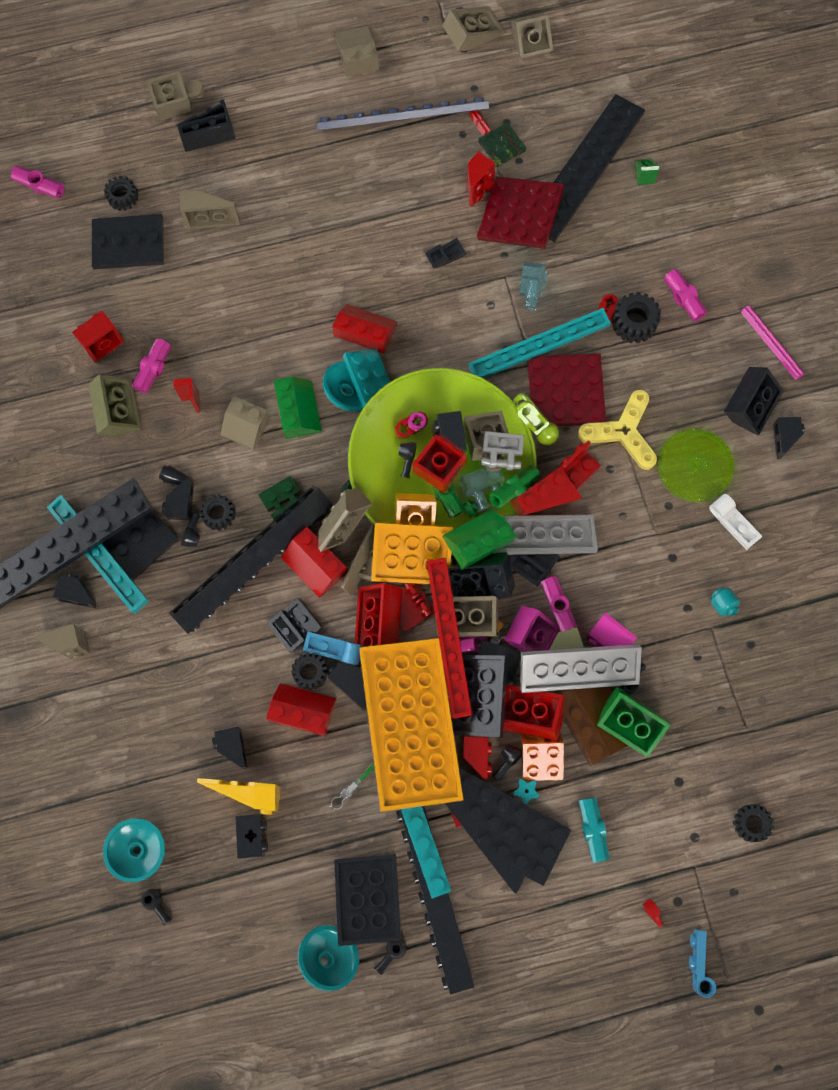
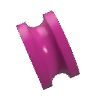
(411, 419)

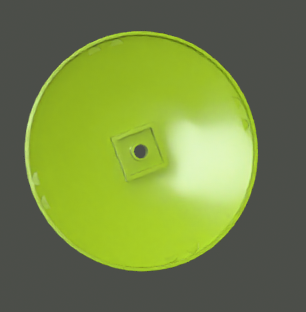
(375, 447)

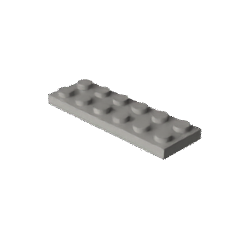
(552, 534)
(580, 668)

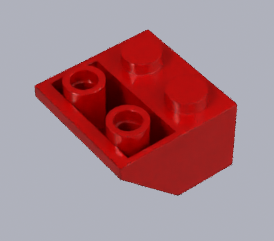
(479, 177)

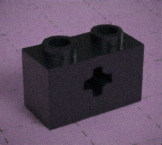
(244, 827)

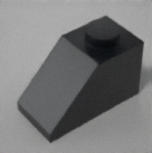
(786, 433)
(179, 502)
(73, 591)
(231, 745)

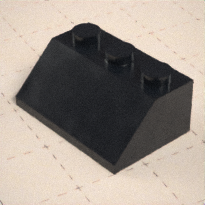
(754, 399)
(450, 428)

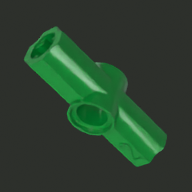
(514, 486)
(450, 501)

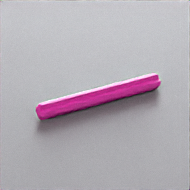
(772, 342)

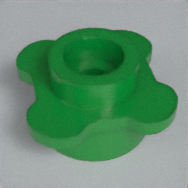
(470, 508)

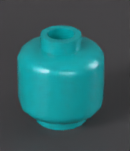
(725, 602)

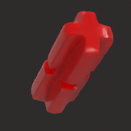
(478, 121)

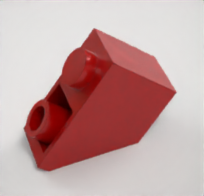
(476, 755)

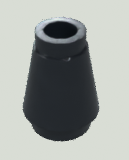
(172, 475)

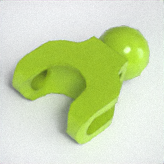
(545, 431)

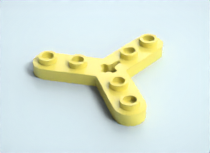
(633, 441)

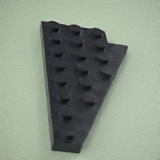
(508, 832)

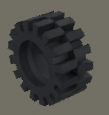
(117, 185)
(210, 504)
(304, 660)
(762, 814)

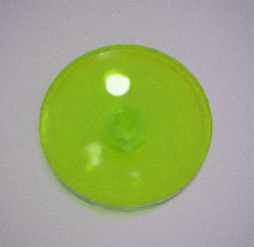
(695, 465)

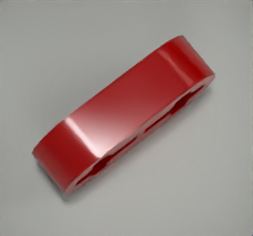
(609, 312)
(409, 432)

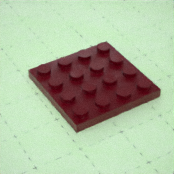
(520, 212)
(568, 388)

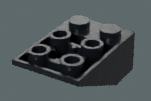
(484, 578)

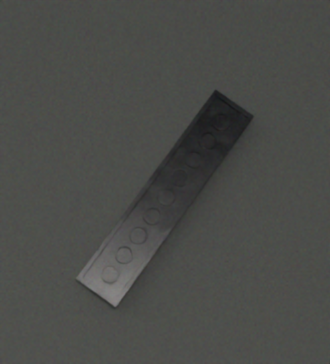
(593, 157)
(72, 540)

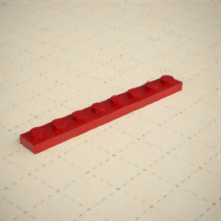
(449, 638)

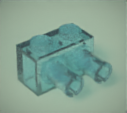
(532, 283)
(477, 482)

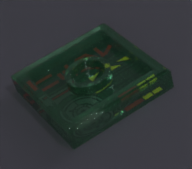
(502, 144)

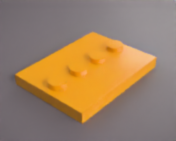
(403, 549)

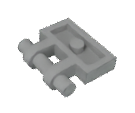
(502, 443)

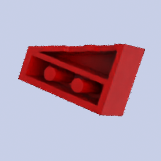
(546, 493)

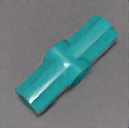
(594, 830)

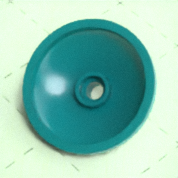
(336, 382)
(120, 850)
(340, 961)

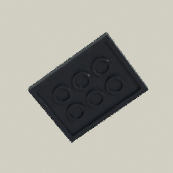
(127, 241)
(140, 544)
(487, 693)
(367, 900)

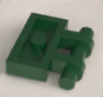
(278, 494)

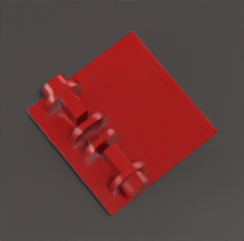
(414, 606)

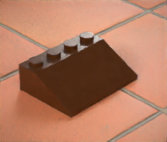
(581, 716)

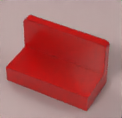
(187, 390)

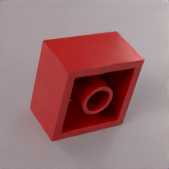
(98, 336)
(439, 463)

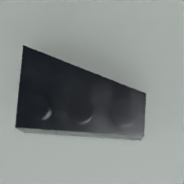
(206, 129)

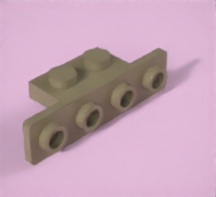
(361, 565)

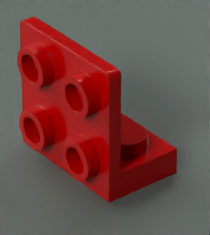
(580, 465)

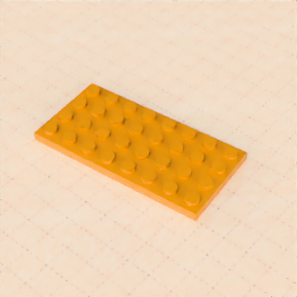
(410, 725)

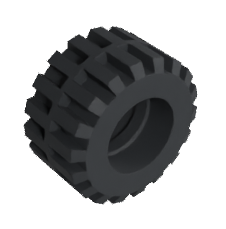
(636, 304)

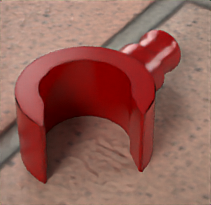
(653, 912)

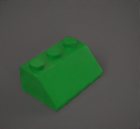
(297, 407)
(479, 538)
(633, 722)

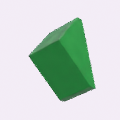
(646, 171)

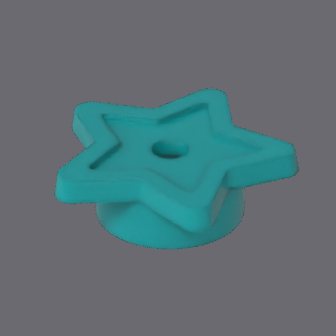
(520, 792)

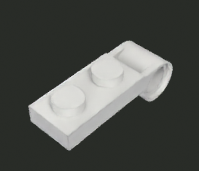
(734, 521)

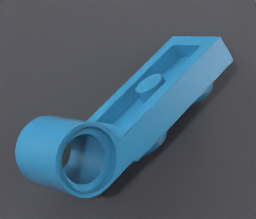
(332, 648)
(697, 963)

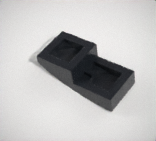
(445, 254)

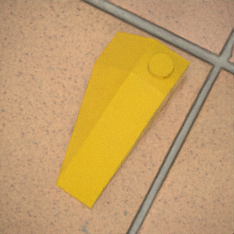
(256, 795)

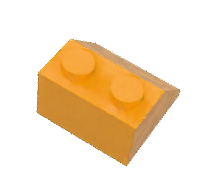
(415, 509)

